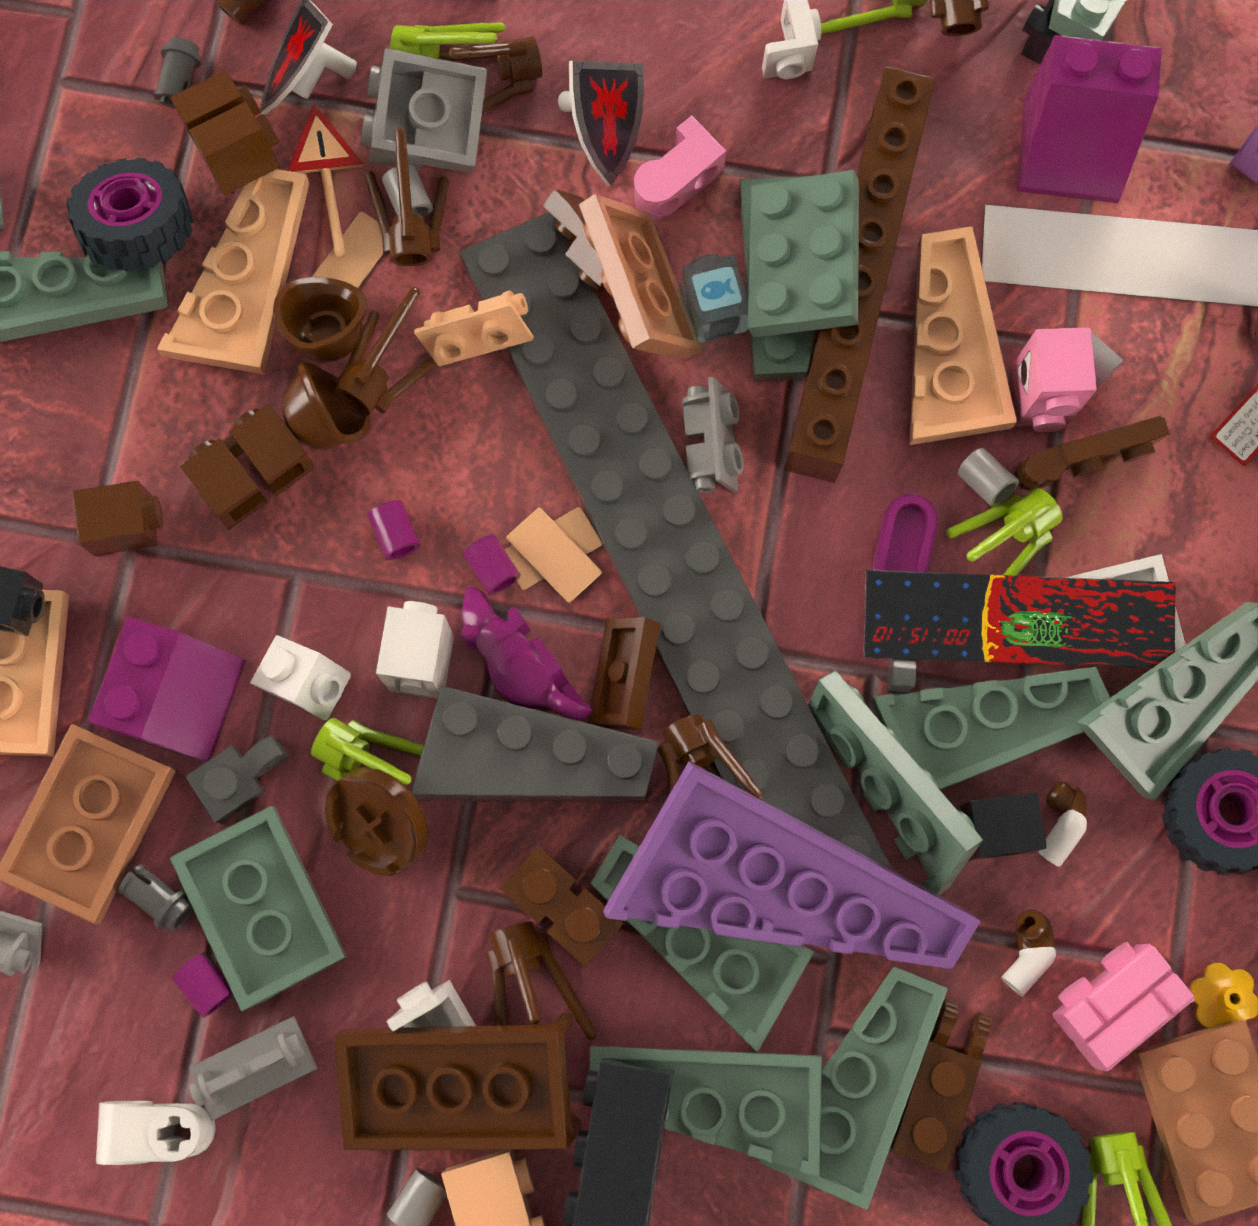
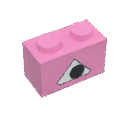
(1053, 378)

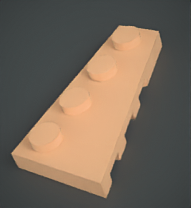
(231, 307)
(956, 351)

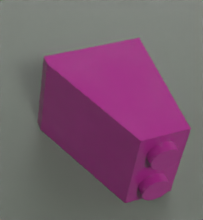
(1087, 117)

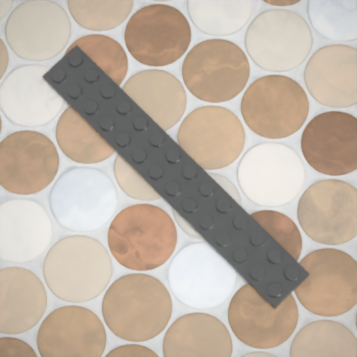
(663, 533)

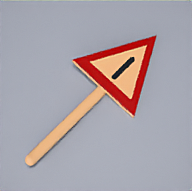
(321, 151)

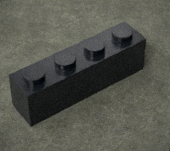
(622, 1145)

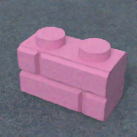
(1121, 1004)

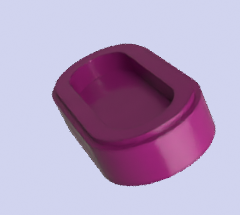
(906, 535)

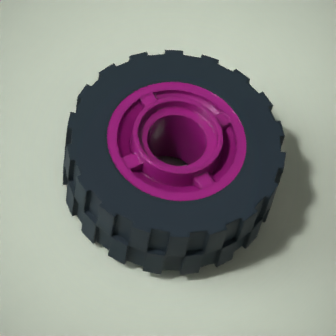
(130, 214)
(1195, 817)
(1058, 1175)

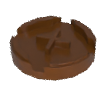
(376, 821)

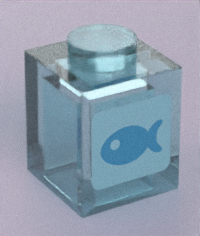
(715, 297)

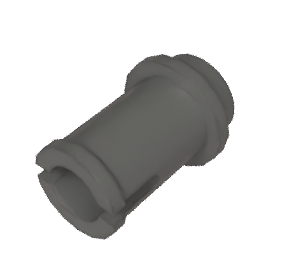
(177, 69)
(156, 898)

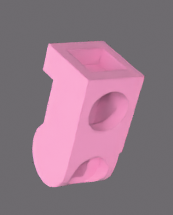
(681, 173)

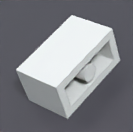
(415, 650)

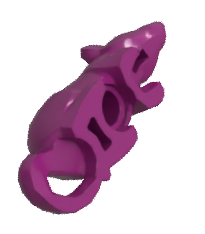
(518, 667)

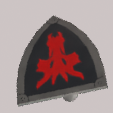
(303, 57)
(605, 111)

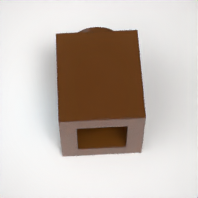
(117, 518)

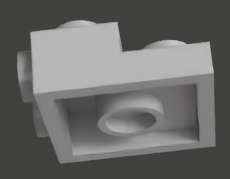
(434, 104)

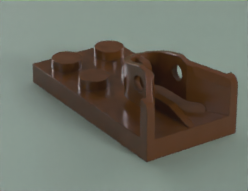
(455, 1087)

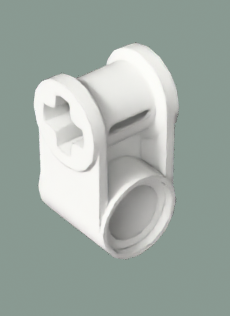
(144, 1132)

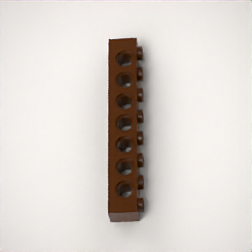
(843, 352)

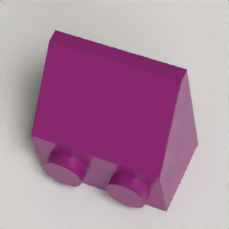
(167, 690)

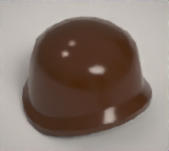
(320, 317)
(317, 414)

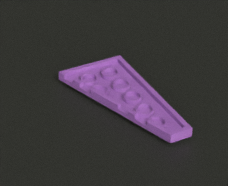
(764, 876)

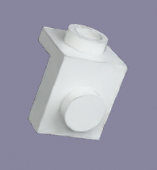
(798, 51)
(301, 677)
(430, 1008)

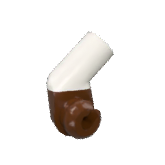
(1070, 822)
(1035, 950)

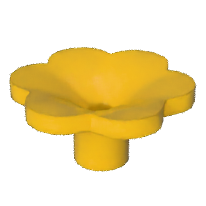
(1214, 991)

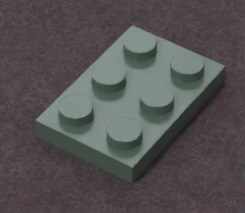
(804, 254)
(258, 908)

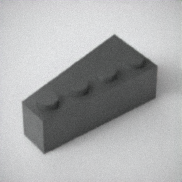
(514, 753)

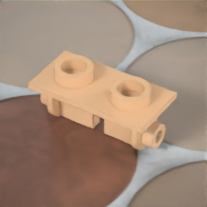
(467, 333)

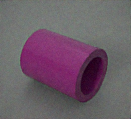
(393, 530)
(491, 564)
(202, 985)

